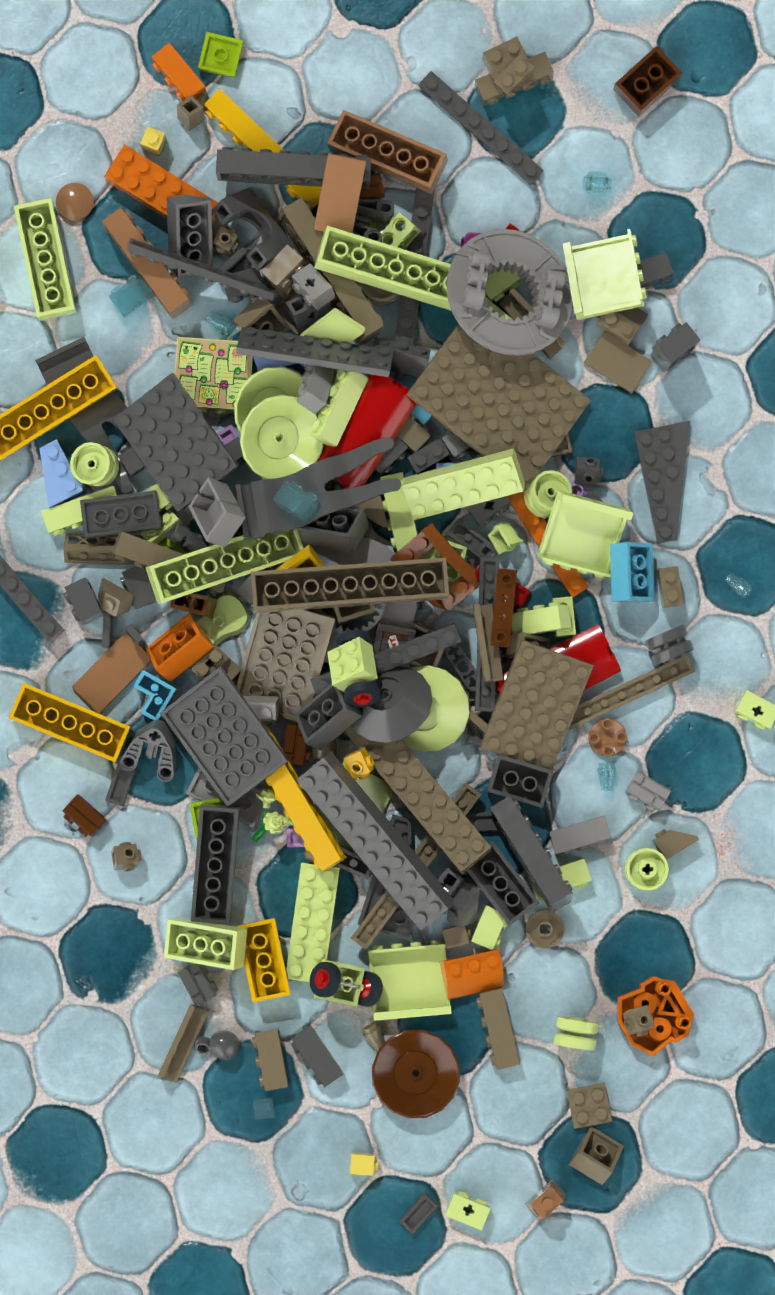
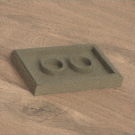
(618, 362)

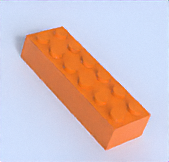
(148, 181)

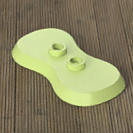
(229, 618)

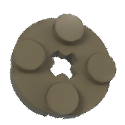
(555, 930)

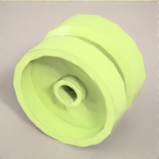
(94, 464)
(543, 491)
(657, 869)
(576, 1031)

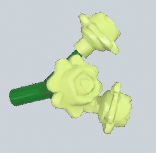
(270, 821)

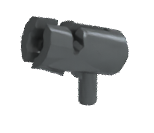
(187, 539)

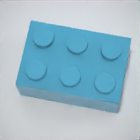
(632, 572)

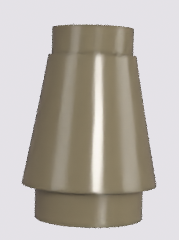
(374, 1035)

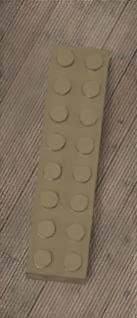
(349, 297)

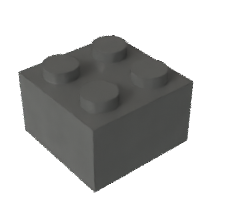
(84, 601)

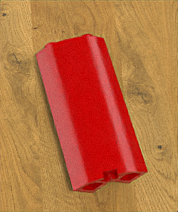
(377, 416)
(589, 647)

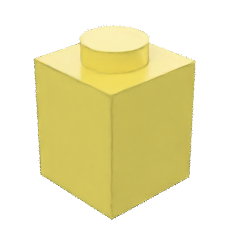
(153, 141)
(363, 1164)

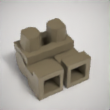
(218, 659)

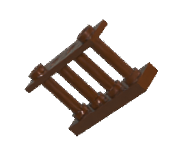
(503, 607)

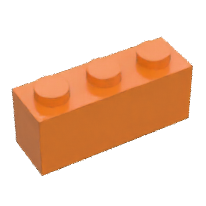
(177, 73)

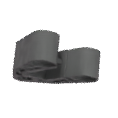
(372, 211)
(156, 735)

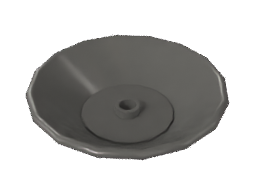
(401, 711)

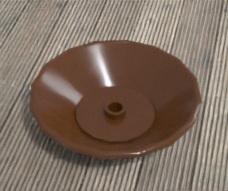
(420, 1094)

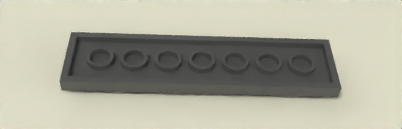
(315, 351)

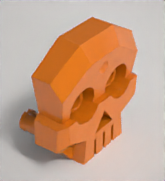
(675, 1023)

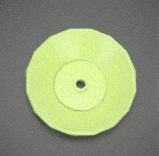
(263, 385)
(294, 449)
(447, 713)

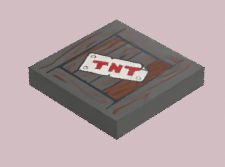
(390, 636)

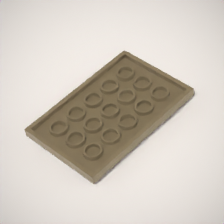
(284, 656)
(536, 705)

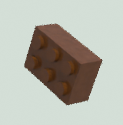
(647, 81)

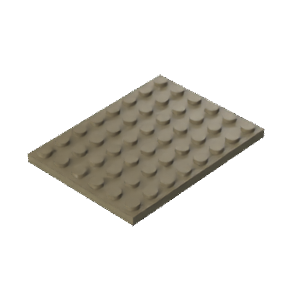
(499, 401)

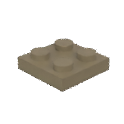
(589, 1105)

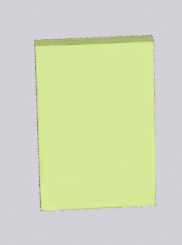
(335, 327)

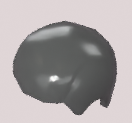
(224, 1045)

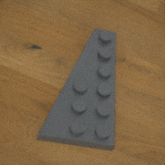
(663, 465)
(399, 923)

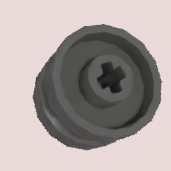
(669, 644)

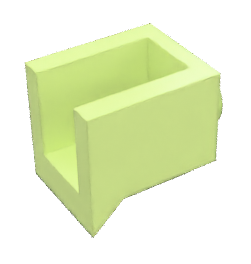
(504, 538)

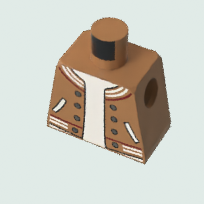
(546, 1200)

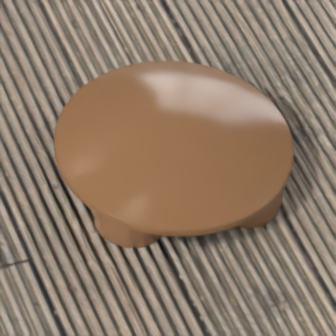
(74, 201)
(607, 737)

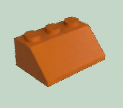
(179, 648)
(472, 973)

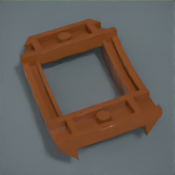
(421, 545)

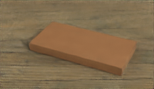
(340, 193)
(112, 673)

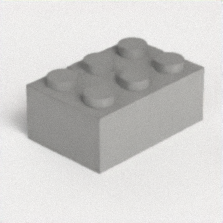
(219, 516)

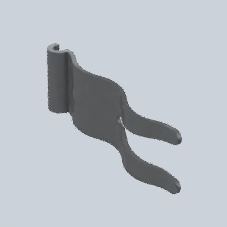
(91, 419)
(265, 517)

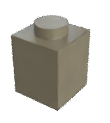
(190, 113)
(456, 936)

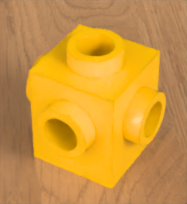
(359, 764)

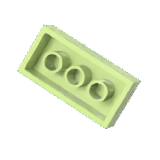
(205, 943)

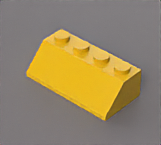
(265, 961)

